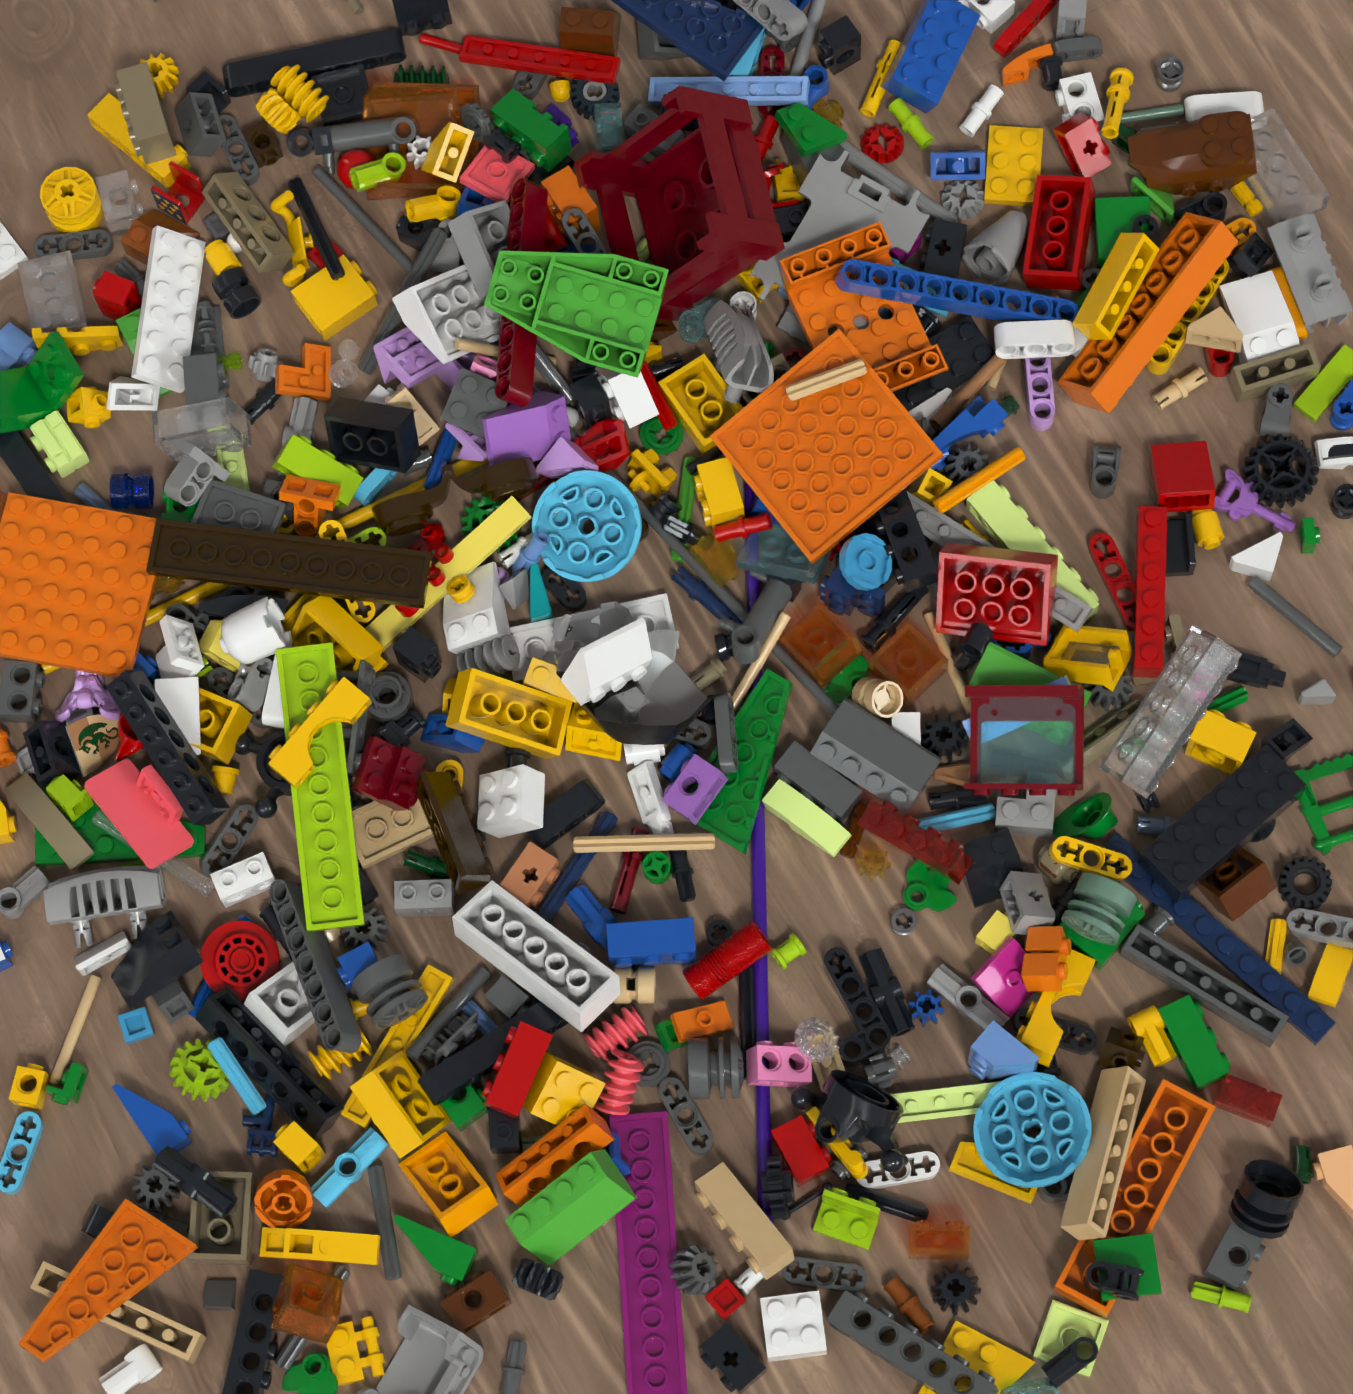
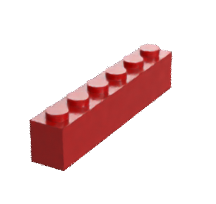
(1149, 592)

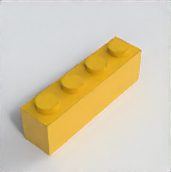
(110, 122)
(1115, 286)

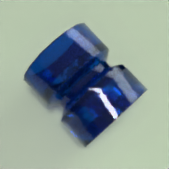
(133, 490)

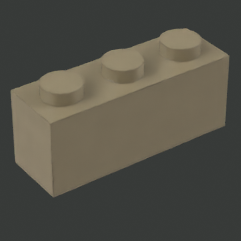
(1285, 367)

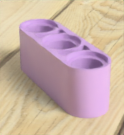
(1039, 400)

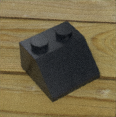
(993, 860)

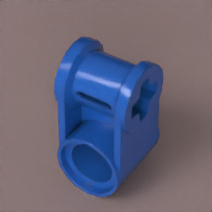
(1341, 405)

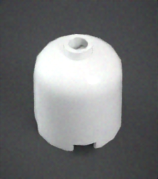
(254, 632)

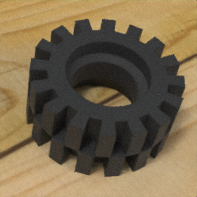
(1309, 867)

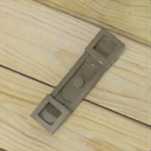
(49, 821)

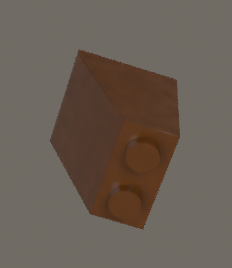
(590, 30)

